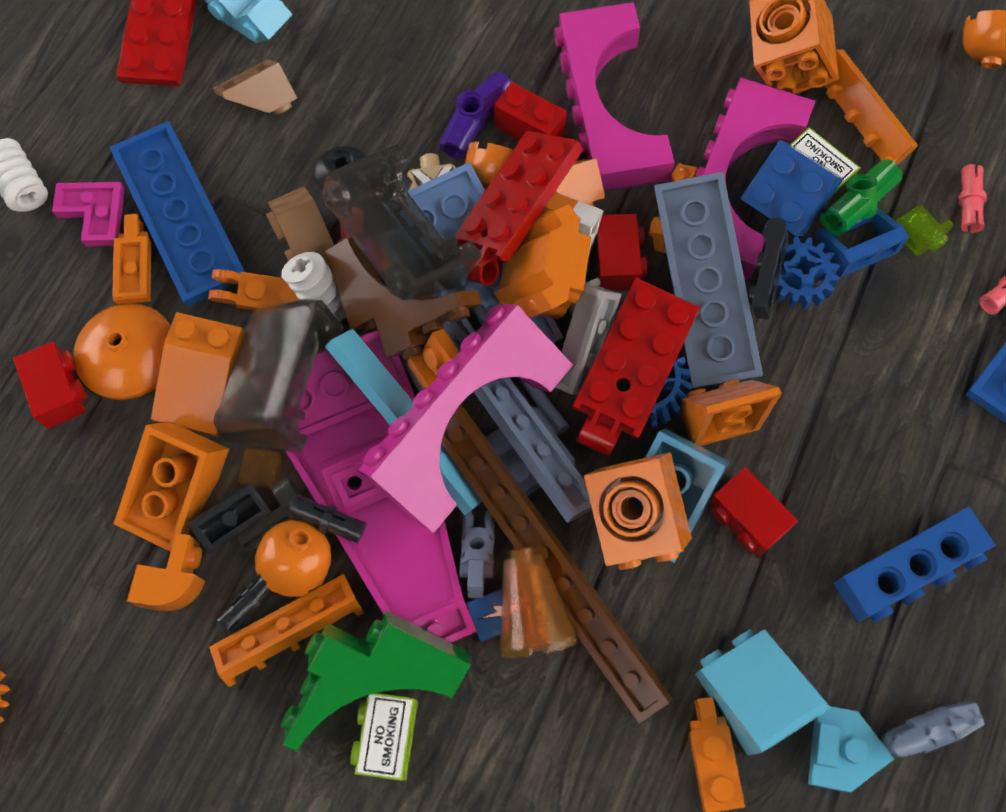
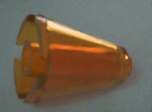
(531, 608)

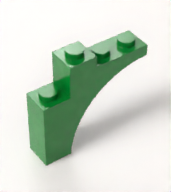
(350, 668)

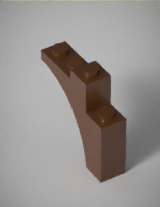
(400, 323)

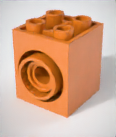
(793, 43)
(634, 534)

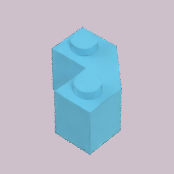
(252, 18)

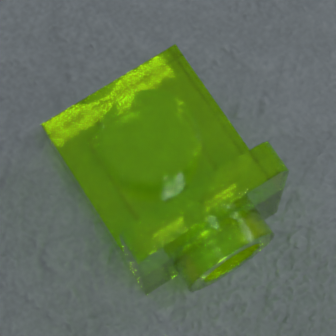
(924, 230)

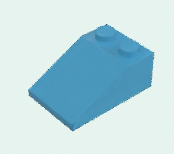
(696, 472)

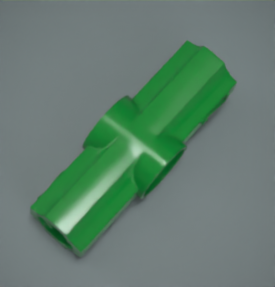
(861, 197)

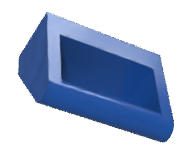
(889, 243)

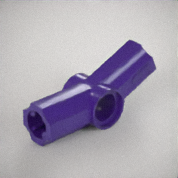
(466, 125)

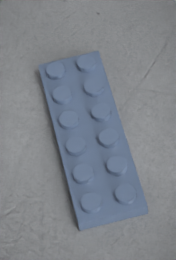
(709, 274)

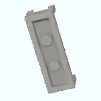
(587, 333)

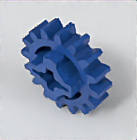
(806, 267)

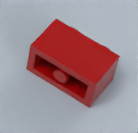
(524, 111)
(619, 251)
(50, 384)
(751, 513)

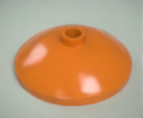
(130, 366)

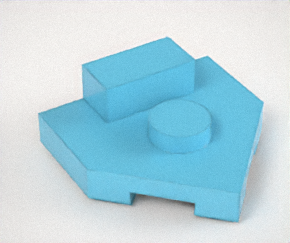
(844, 751)

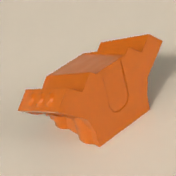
(547, 266)

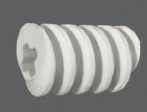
(18, 180)
(313, 279)

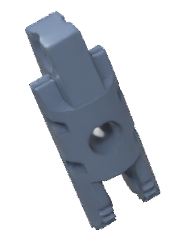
(477, 553)
(933, 729)

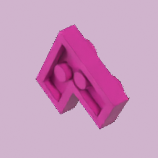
(95, 202)

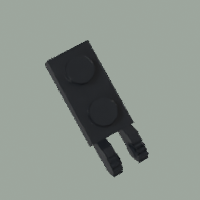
(769, 268)

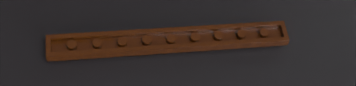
(527, 528)

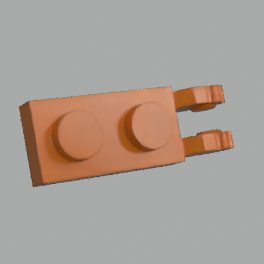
(253, 290)

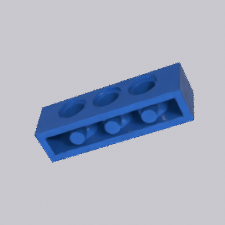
(960, 532)

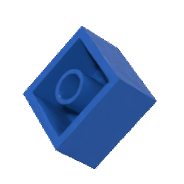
(792, 188)

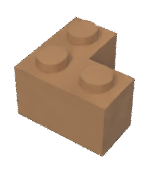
(300, 223)

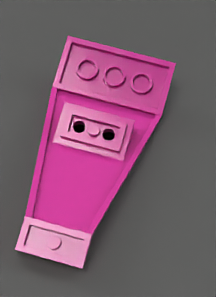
(396, 558)

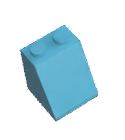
(759, 691)

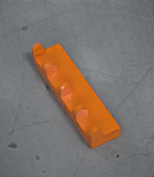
(869, 112)
(283, 629)

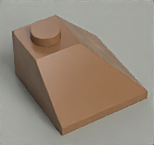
(259, 87)

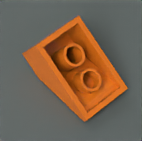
(195, 372)
(727, 411)
(169, 482)

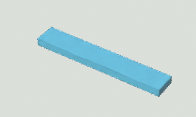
(393, 403)

